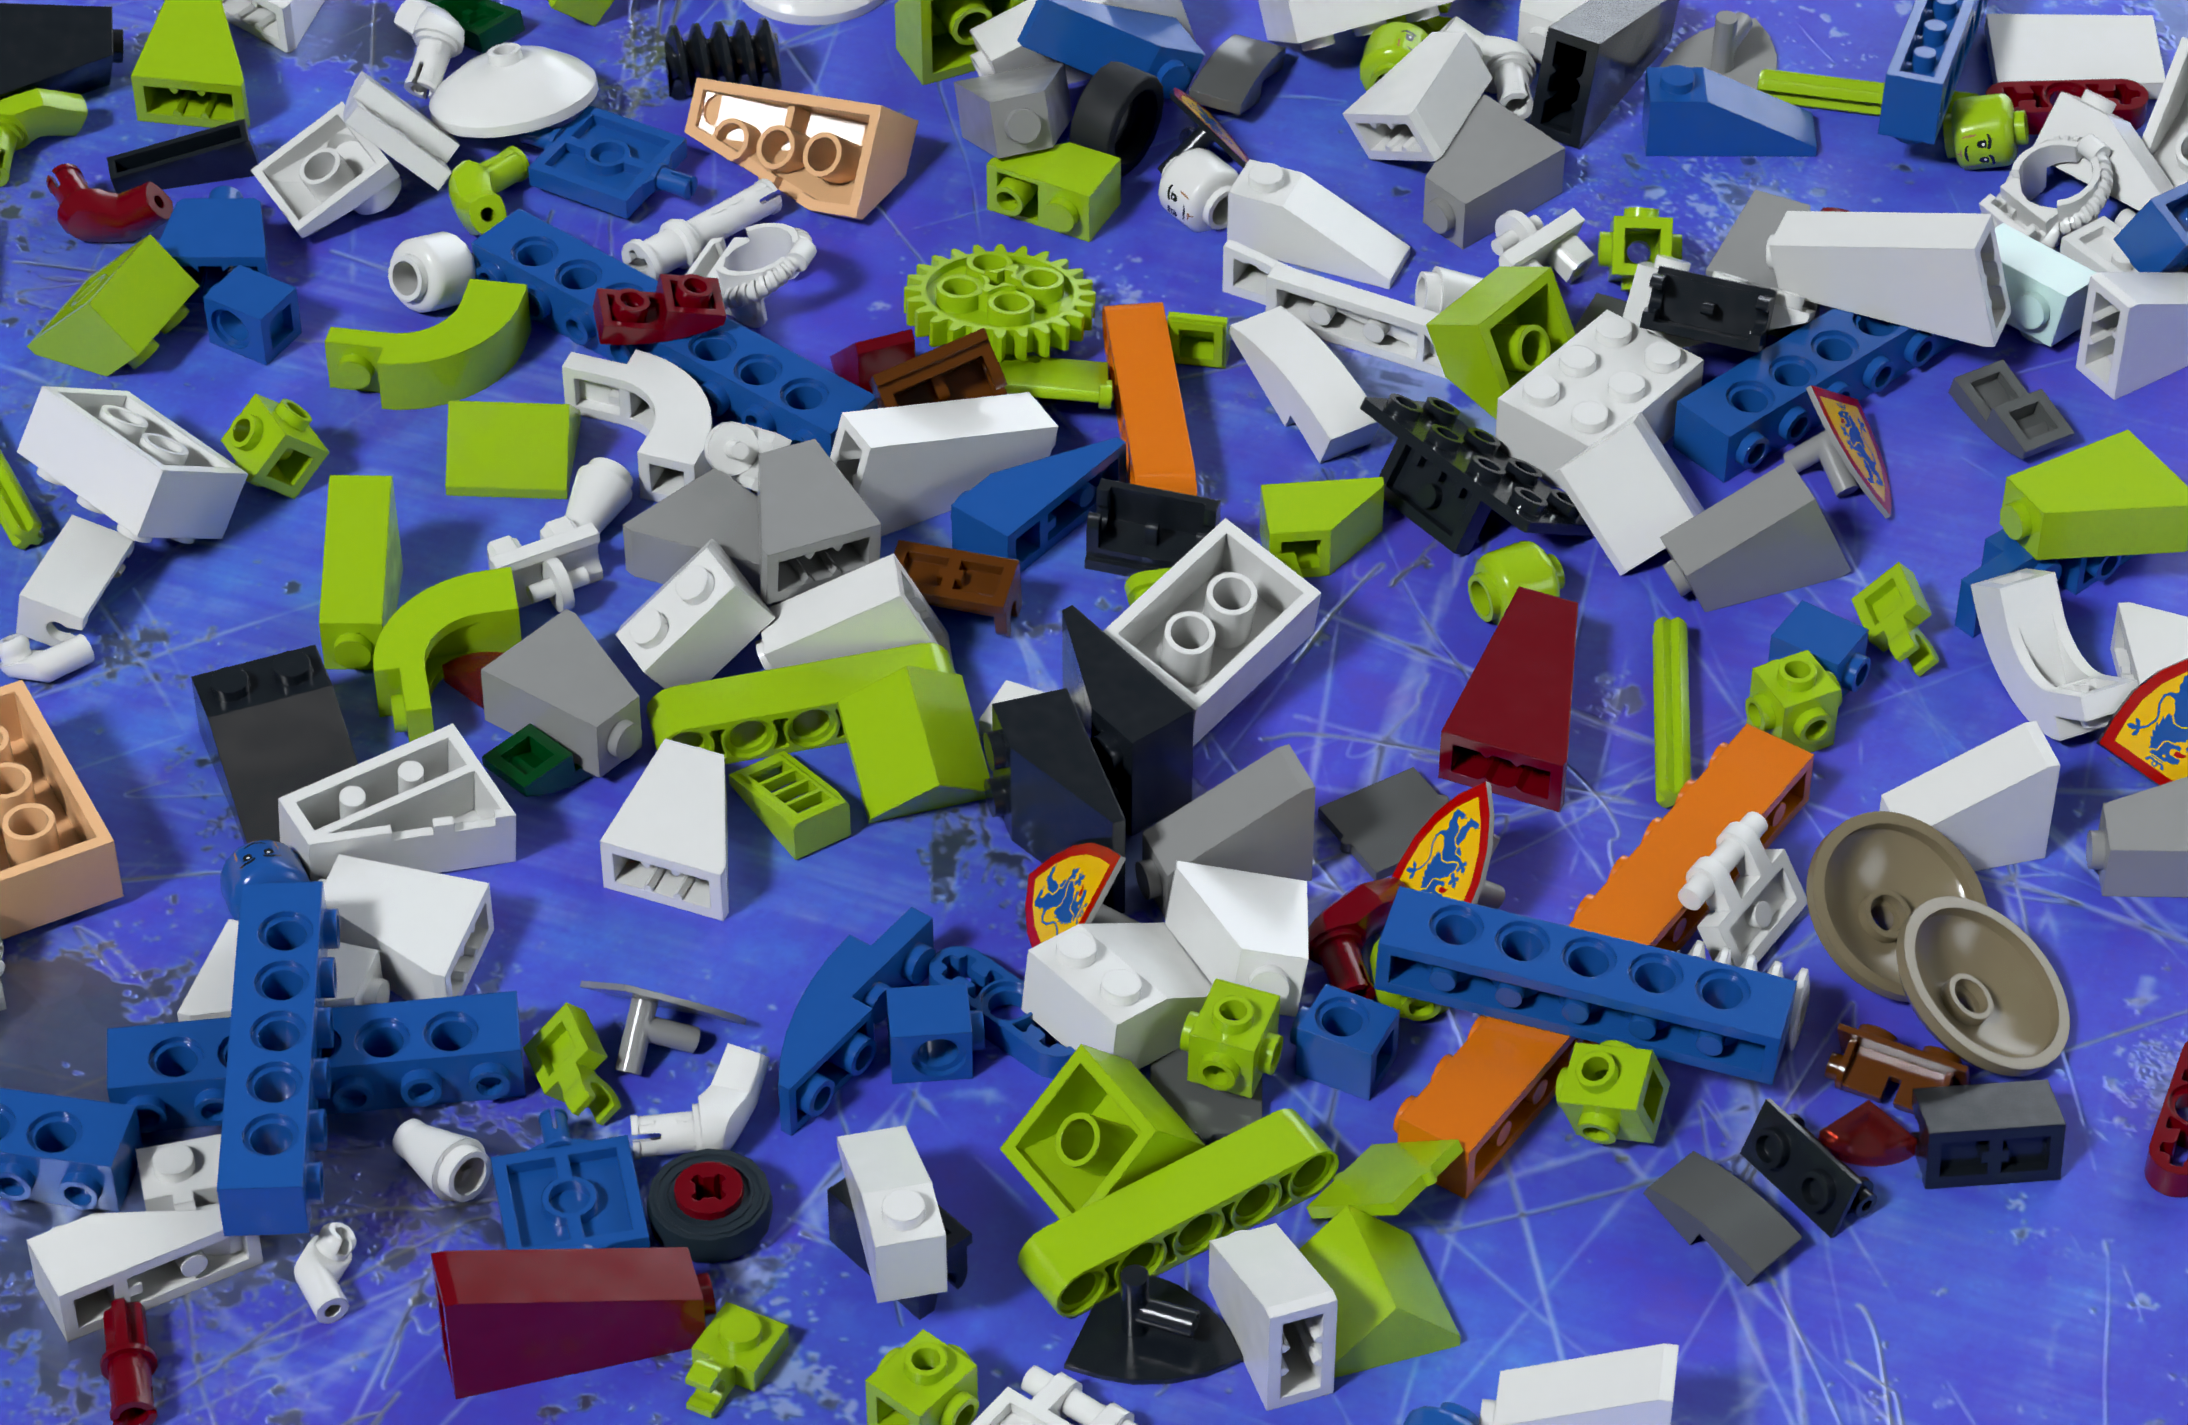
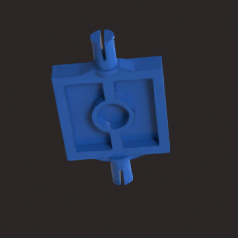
(609, 162)
(570, 1192)

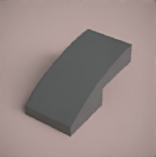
(1236, 73)
(2008, 413)
(1727, 1213)

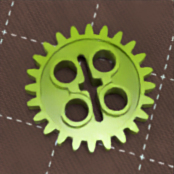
(1013, 296)

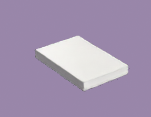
(2074, 48)

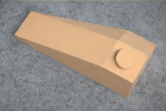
(814, 148)

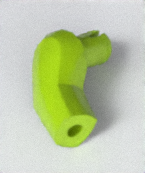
(36, 115)
(475, 188)

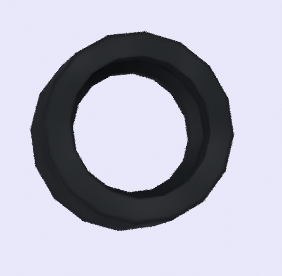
(1119, 113)

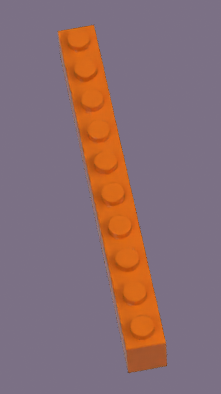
(1510, 1069)

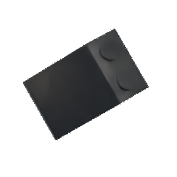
(1132, 721)
(270, 733)
(1051, 782)

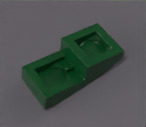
(484, 21)
(534, 763)

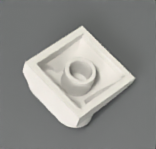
(327, 175)

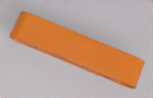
(1148, 397)

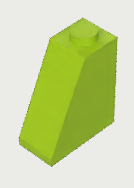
(190, 68)
(2097, 503)
(359, 568)

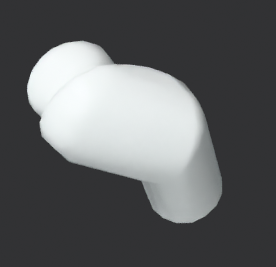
(43, 665)
(322, 1267)

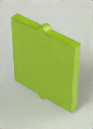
(1386, 1178)

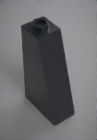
(1594, 62)

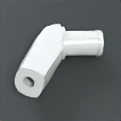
(438, 40)
(1508, 65)
(716, 1117)

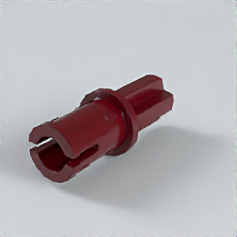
(129, 1364)

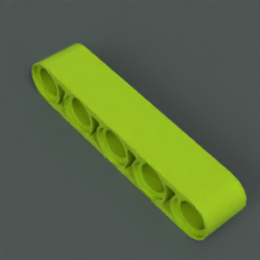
(778, 707)
(1178, 1211)

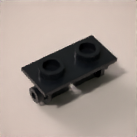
(1806, 1169)

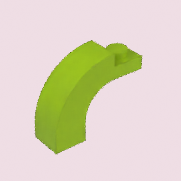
(439, 362)
(436, 626)

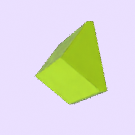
(510, 449)
(913, 743)
(1382, 1291)

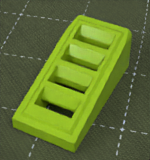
(800, 832)

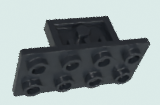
(1455, 474)

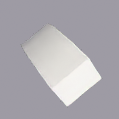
(1305, 382)

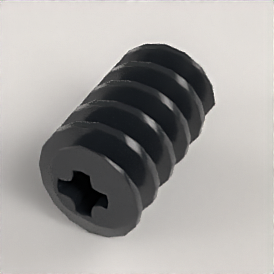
(722, 55)

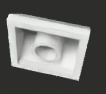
(1628, 492)

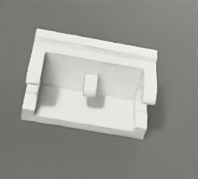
(71, 580)

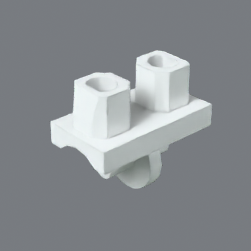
(1528, 244)
(736, 450)
(551, 566)

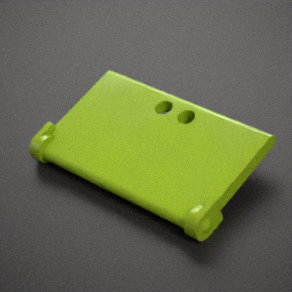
(1059, 379)

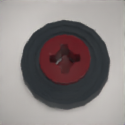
(710, 1204)

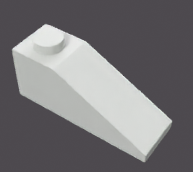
(2134, 169)
(1310, 226)
(895, 1213)
(133, 1257)

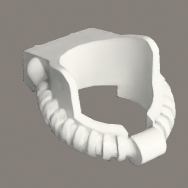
(2028, 180)
(755, 267)

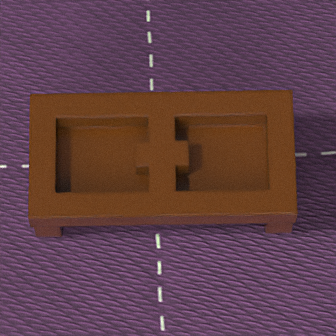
(948, 373)
(964, 581)

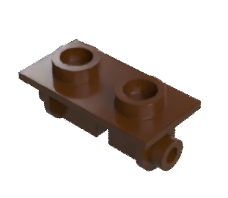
(1876, 1058)

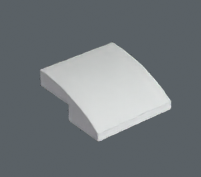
(399, 130)

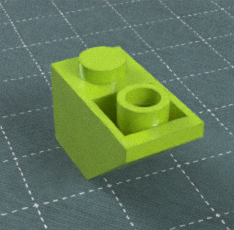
(1057, 188)
(1321, 520)

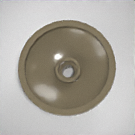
(1881, 870)
(1982, 986)

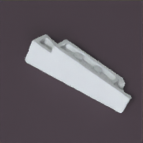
(1334, 309)

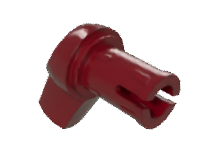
(105, 215)
(1344, 929)

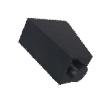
(57, 48)

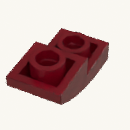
(675, 311)

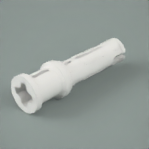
(682, 241)

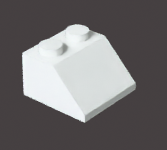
(695, 621)

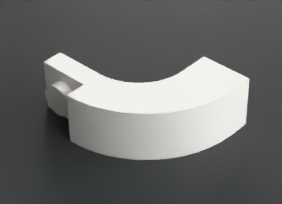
(653, 400)
(2038, 657)

